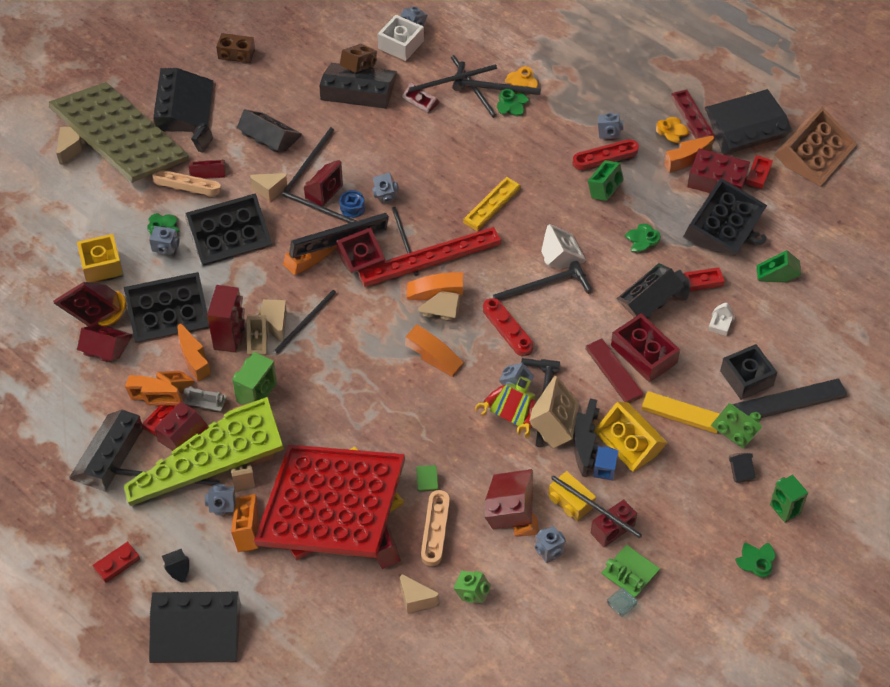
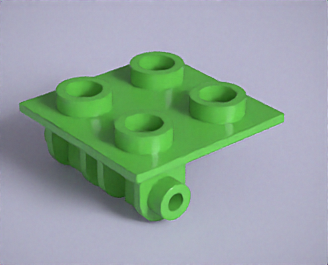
(737, 425)
(630, 570)

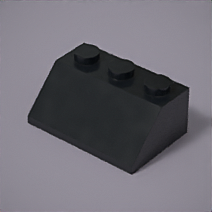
(267, 130)
(651, 291)

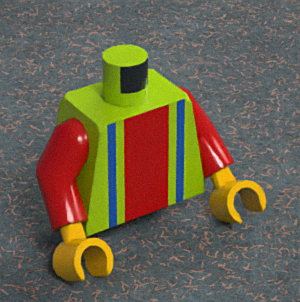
(511, 403)

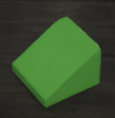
(427, 478)

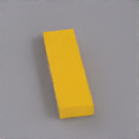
(491, 204)
(679, 411)

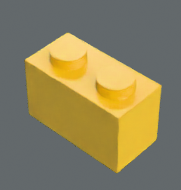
(569, 502)

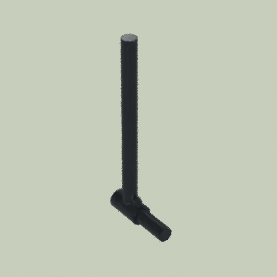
(461, 83)
(574, 271)
(549, 367)

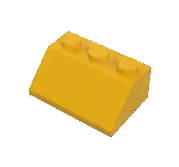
(631, 435)

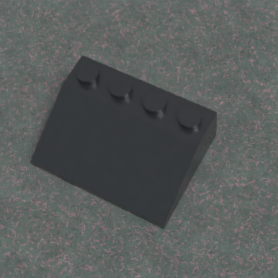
(364, 88)
(182, 100)
(748, 121)
(725, 219)
(228, 229)
(163, 304)
(194, 627)

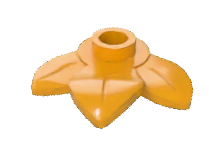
(519, 79)
(672, 129)

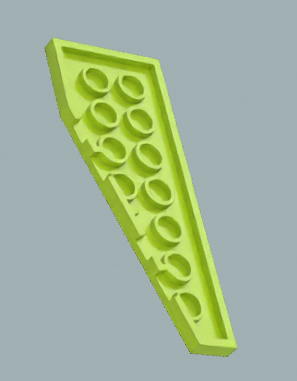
(231, 442)

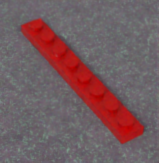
(429, 256)

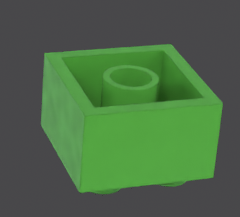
(254, 379)

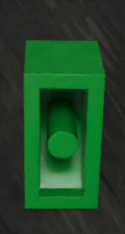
(779, 268)

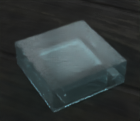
(621, 602)

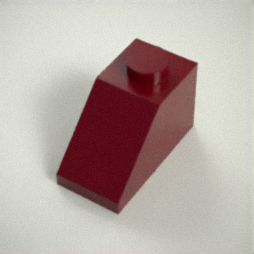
(388, 551)

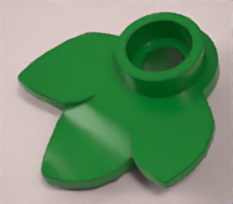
(511, 102)
(162, 221)
(643, 237)
(754, 558)

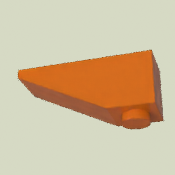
(245, 523)

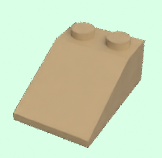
(555, 413)

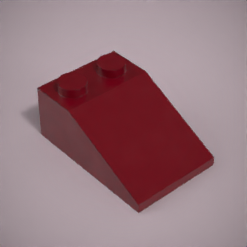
(89, 302)
(510, 499)

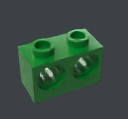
(605, 180)
(788, 498)

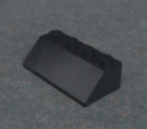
(108, 450)

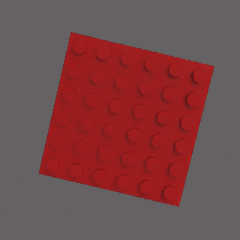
(331, 500)

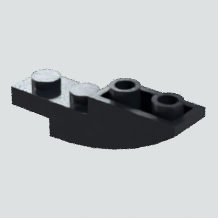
(585, 438)

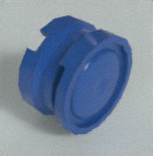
(352, 204)

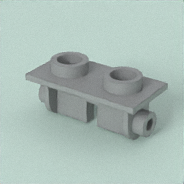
(204, 399)

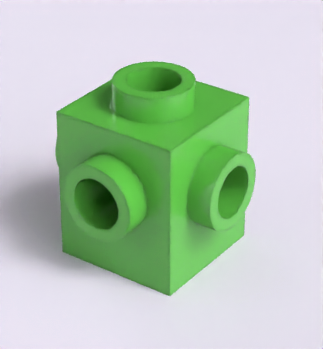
(472, 586)

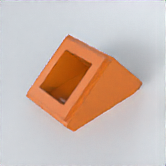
(527, 530)

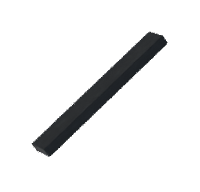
(329, 237)
(794, 399)

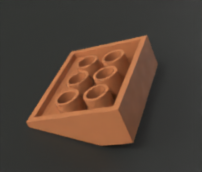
(816, 147)

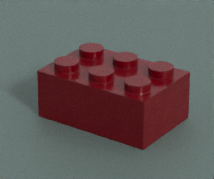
(712, 166)
(226, 318)
(645, 347)

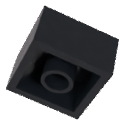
(748, 371)

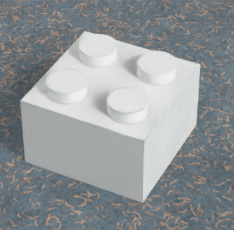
(400, 37)

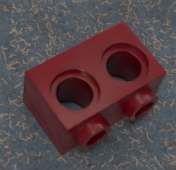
(606, 530)

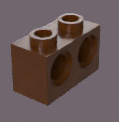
(235, 48)
(358, 58)

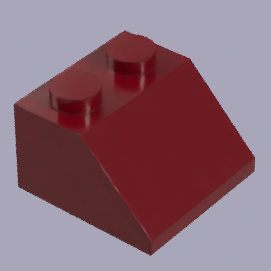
(324, 183)
(360, 251)
(103, 342)
(179, 426)

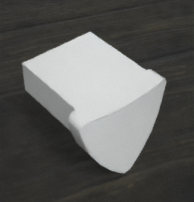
(721, 319)

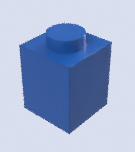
(605, 463)

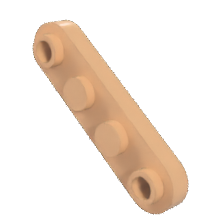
(185, 182)
(435, 528)

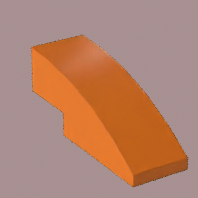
(686, 153)
(302, 263)
(431, 285)
(433, 350)
(193, 354)
(152, 391)

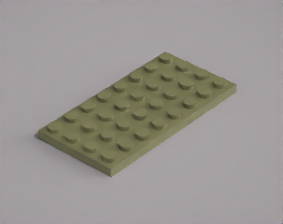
(118, 131)

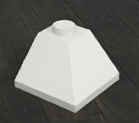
(560, 248)

